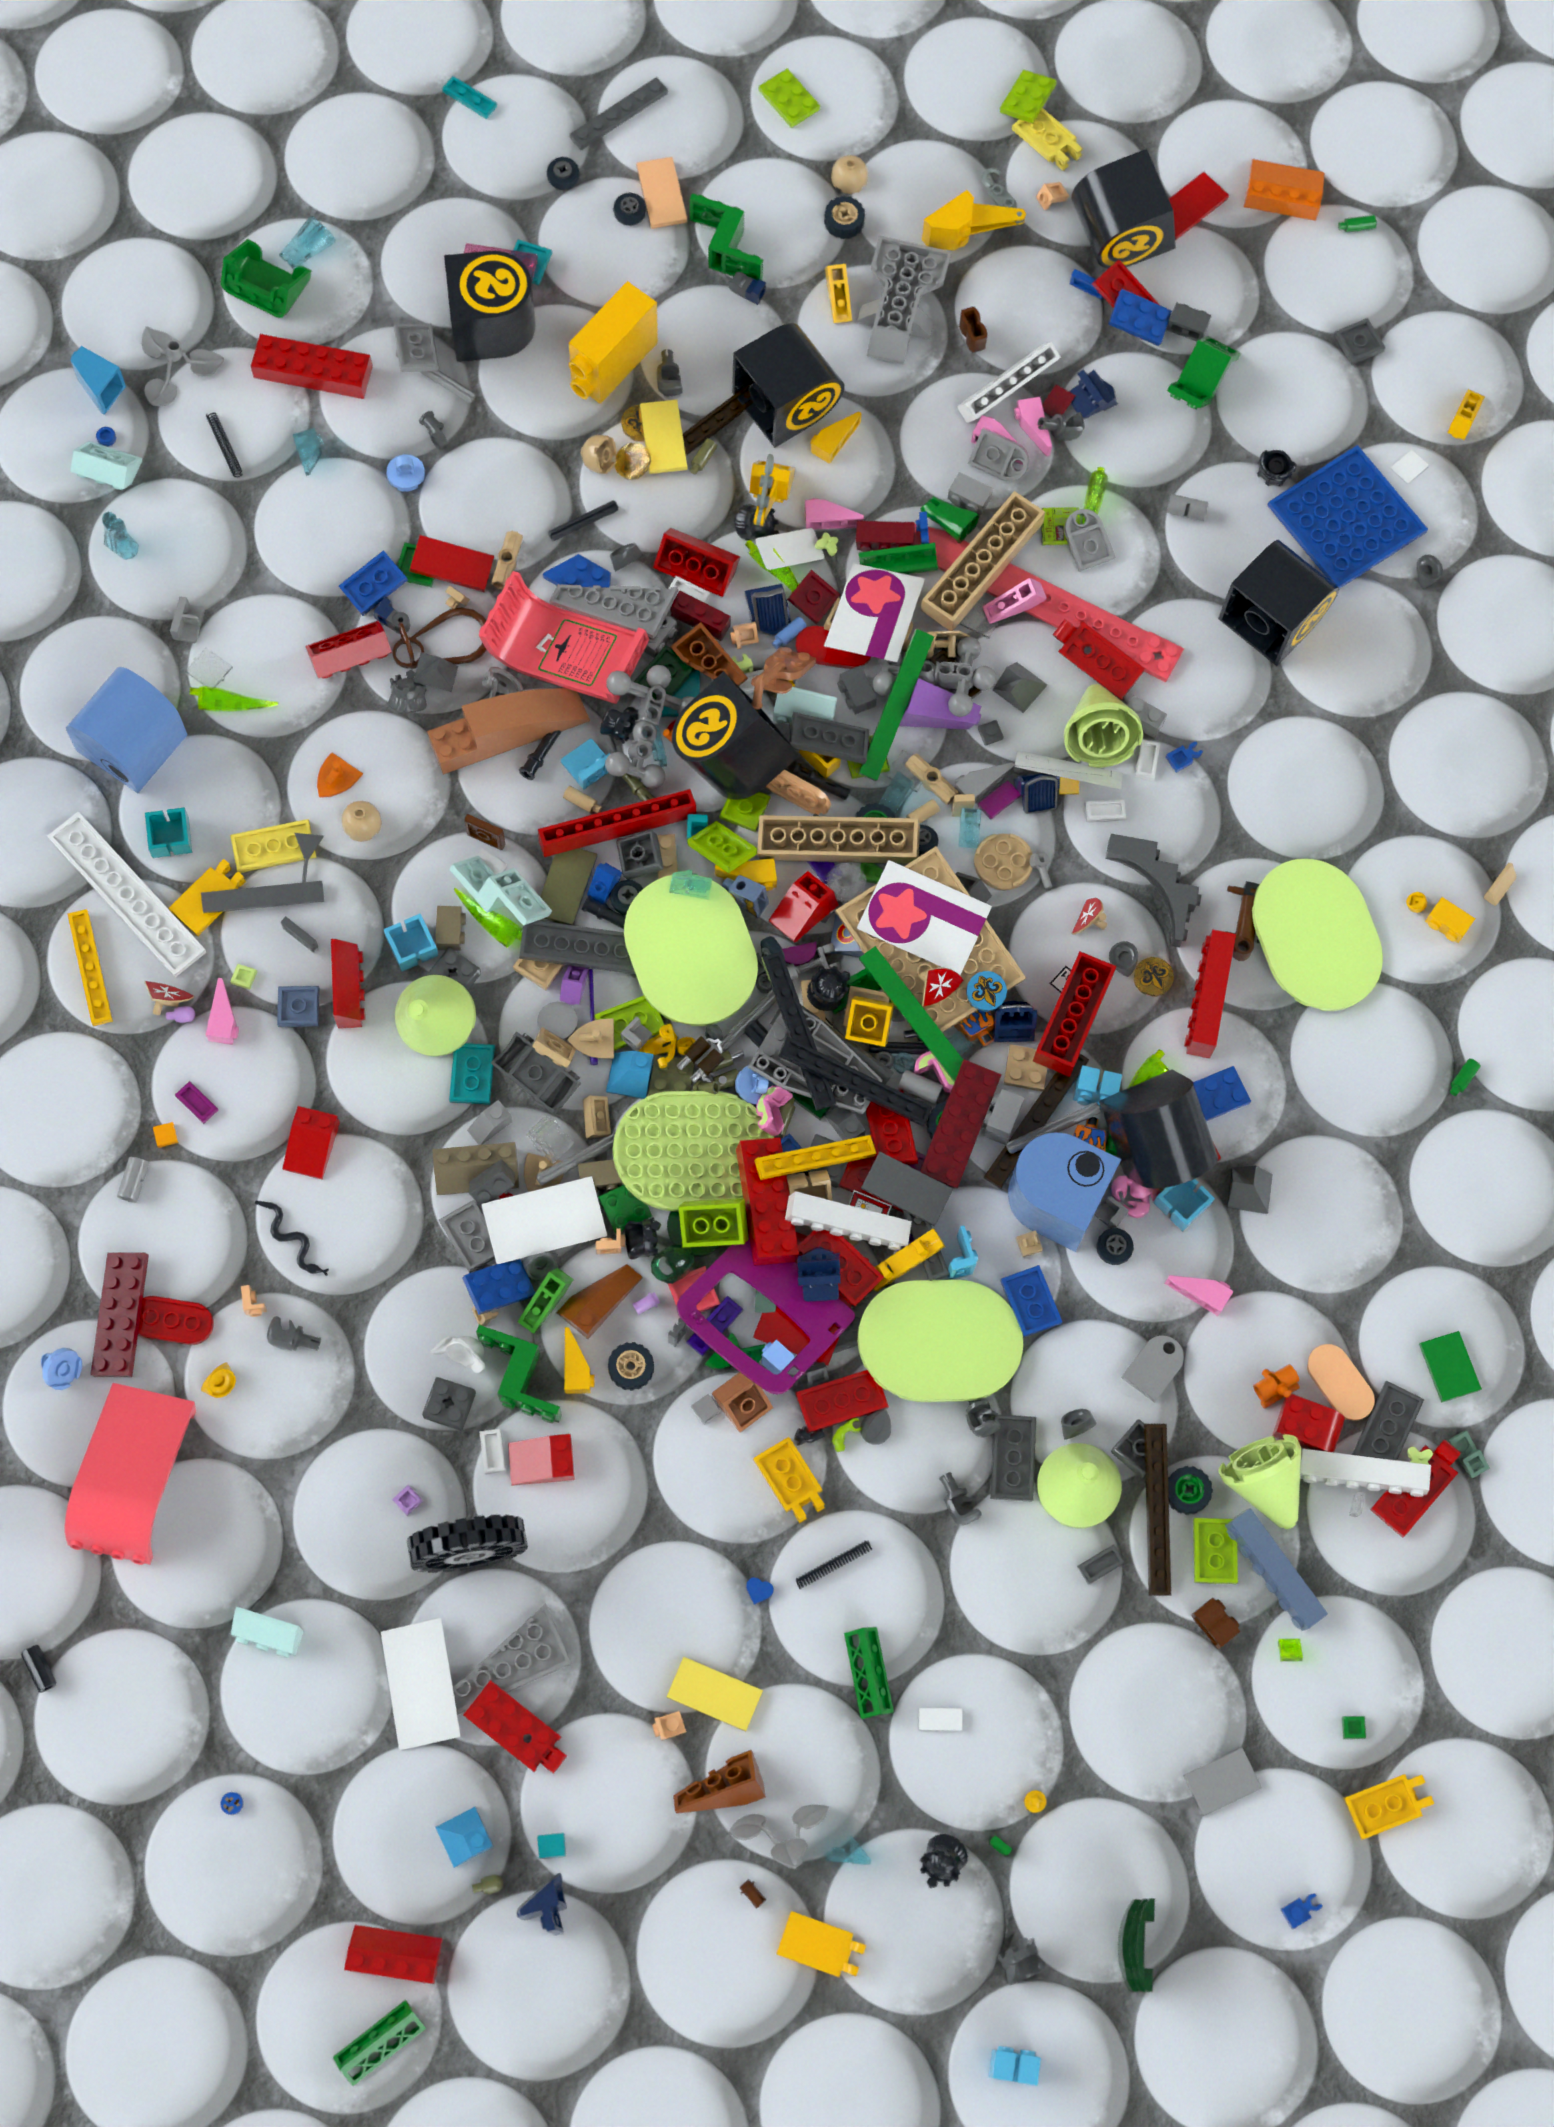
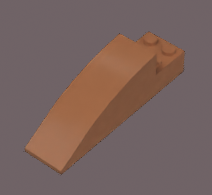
(504, 724)

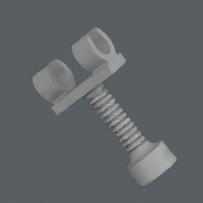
(794, 971)

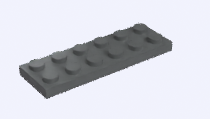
(575, 946)

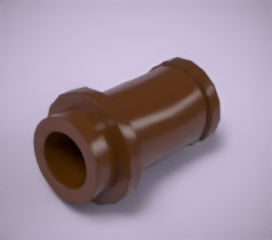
(752, 1893)

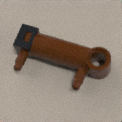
(1245, 927)

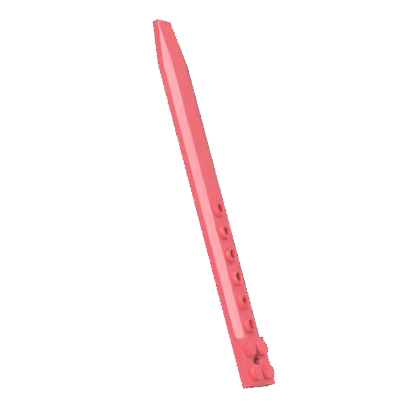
(1063, 605)

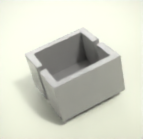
(1004, 1114)

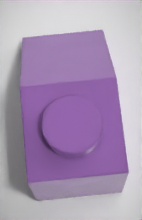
(573, 985)

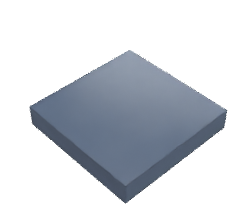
(298, 1006)

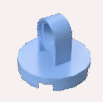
(405, 472)
(751, 1085)
(61, 1368)

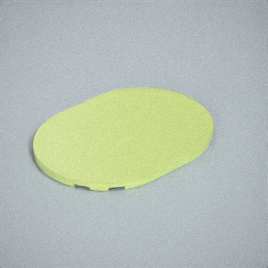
(1317, 934)
(690, 953)
(684, 1147)
(940, 1340)

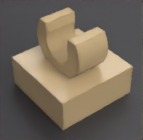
(456, 598)
(1029, 1243)
(485, 1318)

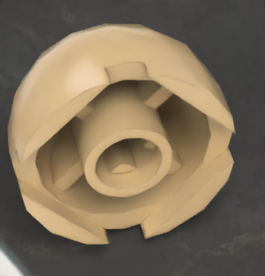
(849, 174)
(598, 453)
(361, 821)

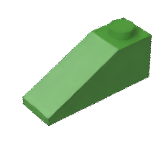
(545, 1299)

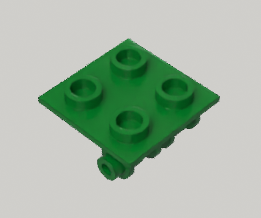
(623, 1207)

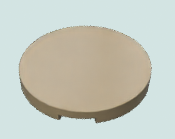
(1003, 861)

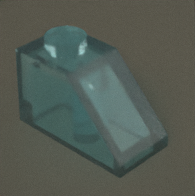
(309, 448)

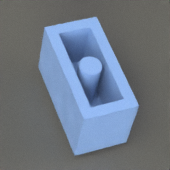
(776, 1357)

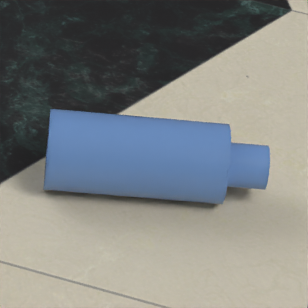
(789, 632)

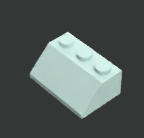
(105, 465)
(805, 703)
(266, 1632)

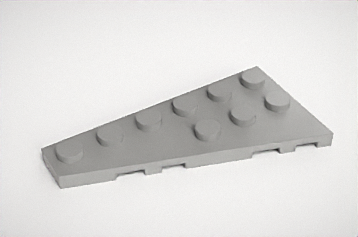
(618, 605)
(520, 1659)

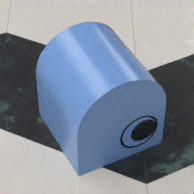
(127, 728)
(1060, 1186)

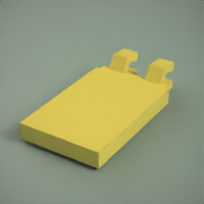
(1049, 139)

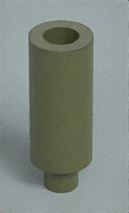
(703, 456)
(786, 1113)

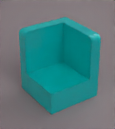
(696, 824)
(551, 1846)

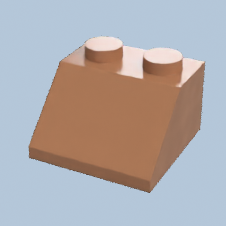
(742, 1401)

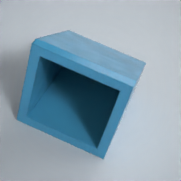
(98, 377)

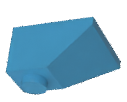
(630, 1074)
(464, 1837)

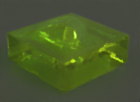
(1290, 1650)

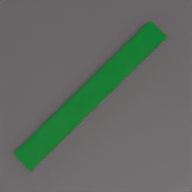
(896, 704)
(912, 1011)

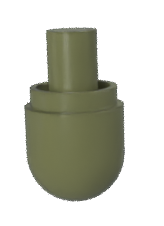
(488, 1885)

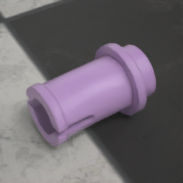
(646, 1303)

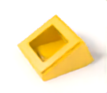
(1068, 786)

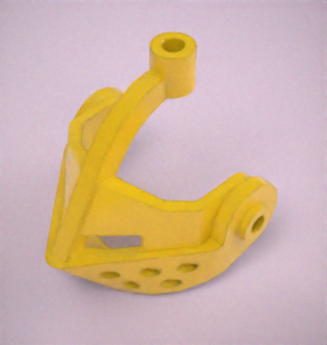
(655, 1045)

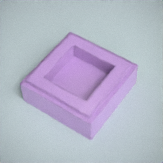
(407, 1500)

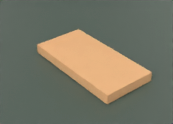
(661, 192)

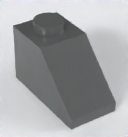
(845, 1123)

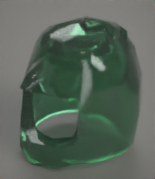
(678, 1258)

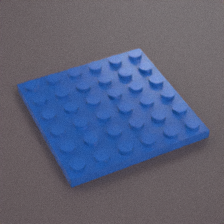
(1347, 517)

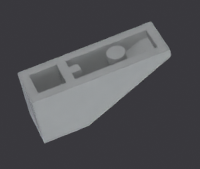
(984, 780)

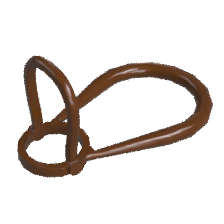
(441, 618)

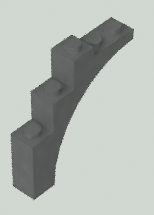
(1164, 876)

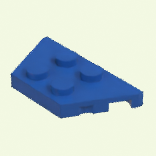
(578, 571)

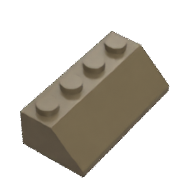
(459, 1165)

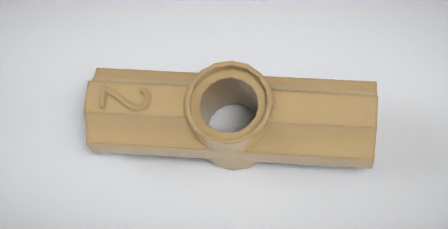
(509, 551)
(923, 770)

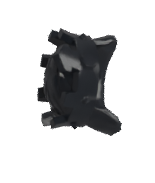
(1275, 467)
(747, 530)
(619, 723)
(828, 988)
(642, 1238)
(943, 1859)

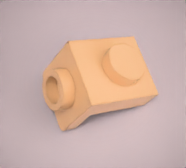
(744, 634)

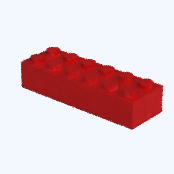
(311, 366)
(1209, 994)
(1074, 1014)
(766, 1201)

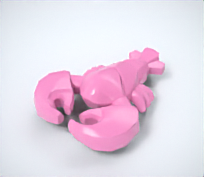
(1137, 1191)

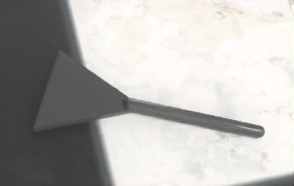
(307, 844)

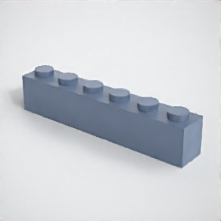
(1276, 1570)

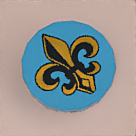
(986, 991)

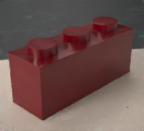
(884, 535)
(695, 611)

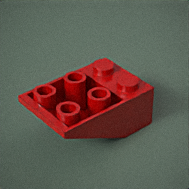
(803, 907)

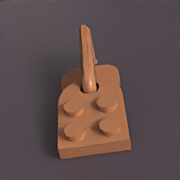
(778, 669)

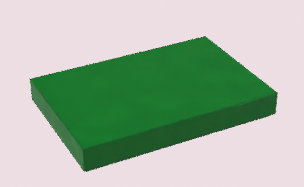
(1450, 1366)

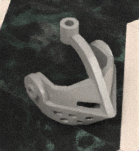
(512, 683)

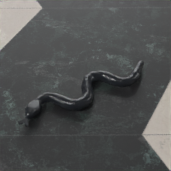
(310, 1268)

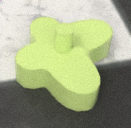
(828, 543)
(1419, 1457)

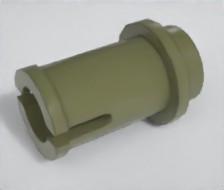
(710, 1087)

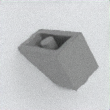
(490, 1123)

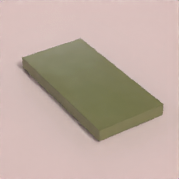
(567, 884)

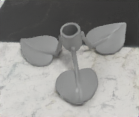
(158, 343)
(789, 1852)

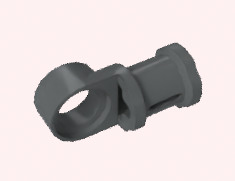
(434, 428)

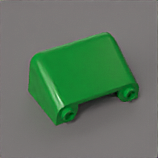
(261, 282)

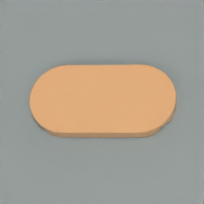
(800, 793)
(1340, 1382)

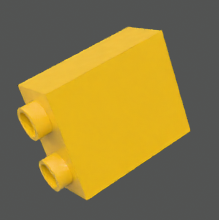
(613, 343)

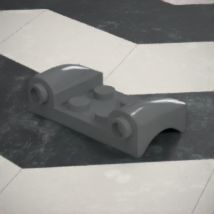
(536, 1073)

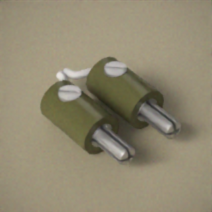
(728, 1078)

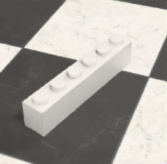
(1008, 382)
(848, 1220)
(1365, 1472)

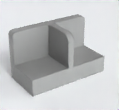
(186, 621)

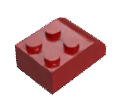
(1310, 1422)

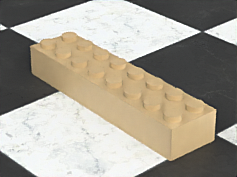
(983, 561)
(838, 839)

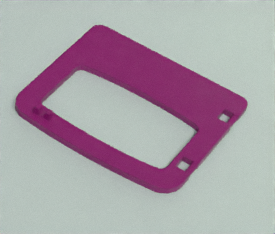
(781, 1287)

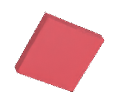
(678, 1288)

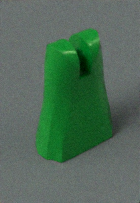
(953, 519)

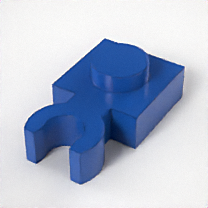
(922, 526)
(1182, 758)
(1298, 1912)

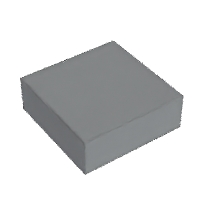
(705, 1408)

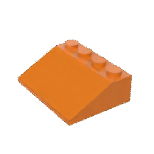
(1284, 189)

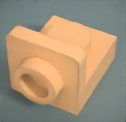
(1051, 193)
(611, 1246)
(249, 1298)
(669, 1726)

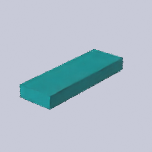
(469, 97)

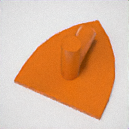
(336, 776)

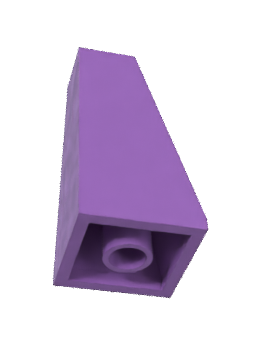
(930, 709)

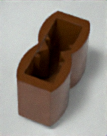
(973, 329)
(1216, 1623)

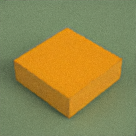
(165, 1134)

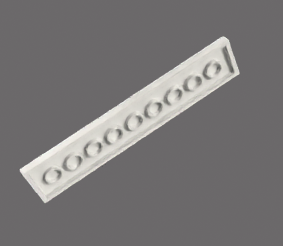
(127, 894)

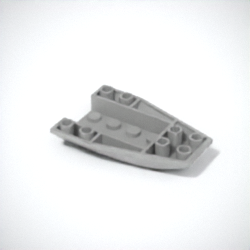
(790, 1076)

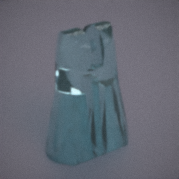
(307, 242)
(117, 537)

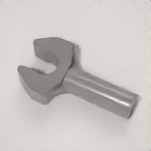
(1041, 866)

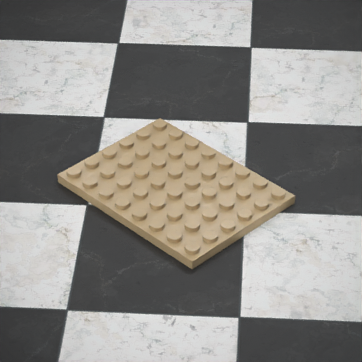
(986, 955)

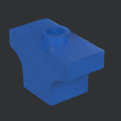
(603, 882)

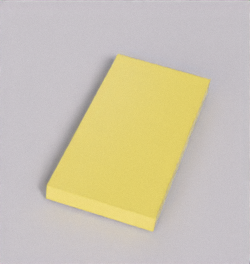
(663, 436)
(269, 846)
(714, 1694)

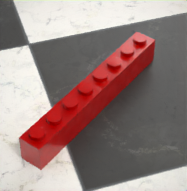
(616, 823)

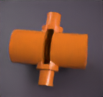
(1276, 1385)

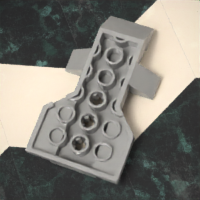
(907, 274)

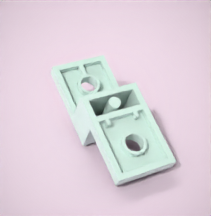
(500, 890)

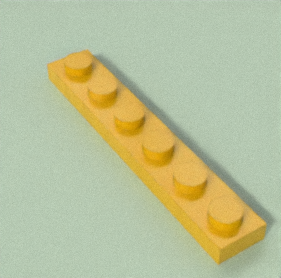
(90, 967)
(815, 1157)

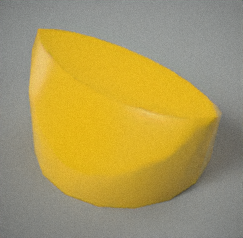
(219, 1382)

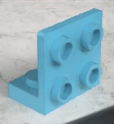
(586, 763)
(966, 1263)

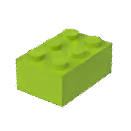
(713, 1222)

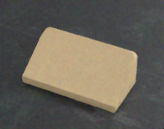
(1501, 885)
(596, 1116)

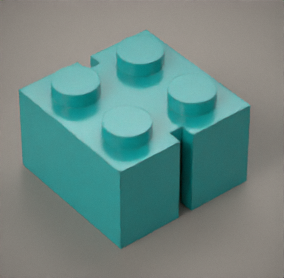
(170, 835)

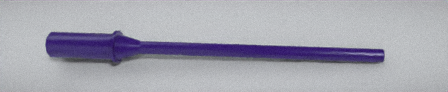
(593, 1061)

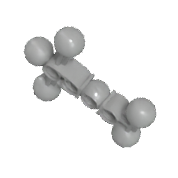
(946, 675)
(619, 684)

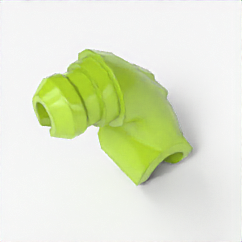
(838, 1438)

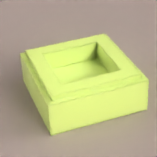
(243, 976)

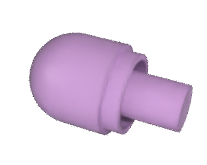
(181, 1014)

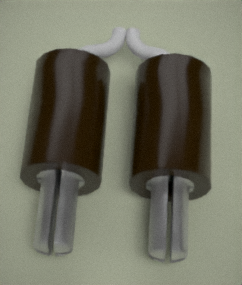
(695, 1051)

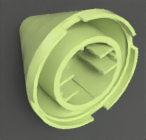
(1102, 729)
(435, 1015)
(1268, 1477)
(1079, 1485)

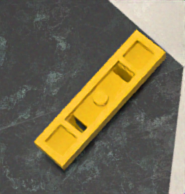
(909, 1257)

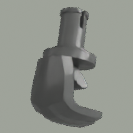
(667, 375)
(1061, 428)
(291, 1338)
(979, 1417)
(955, 1500)

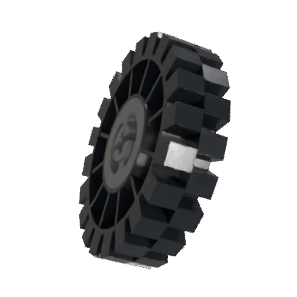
(467, 1543)

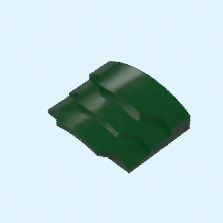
(1132, 1945)

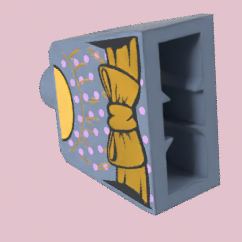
(747, 894)

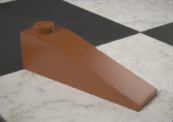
(706, 655)
(595, 1303)
(730, 1786)

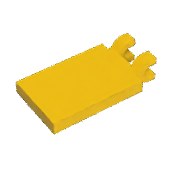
(189, 905)
(790, 1478)
(1386, 1805)
(818, 1945)

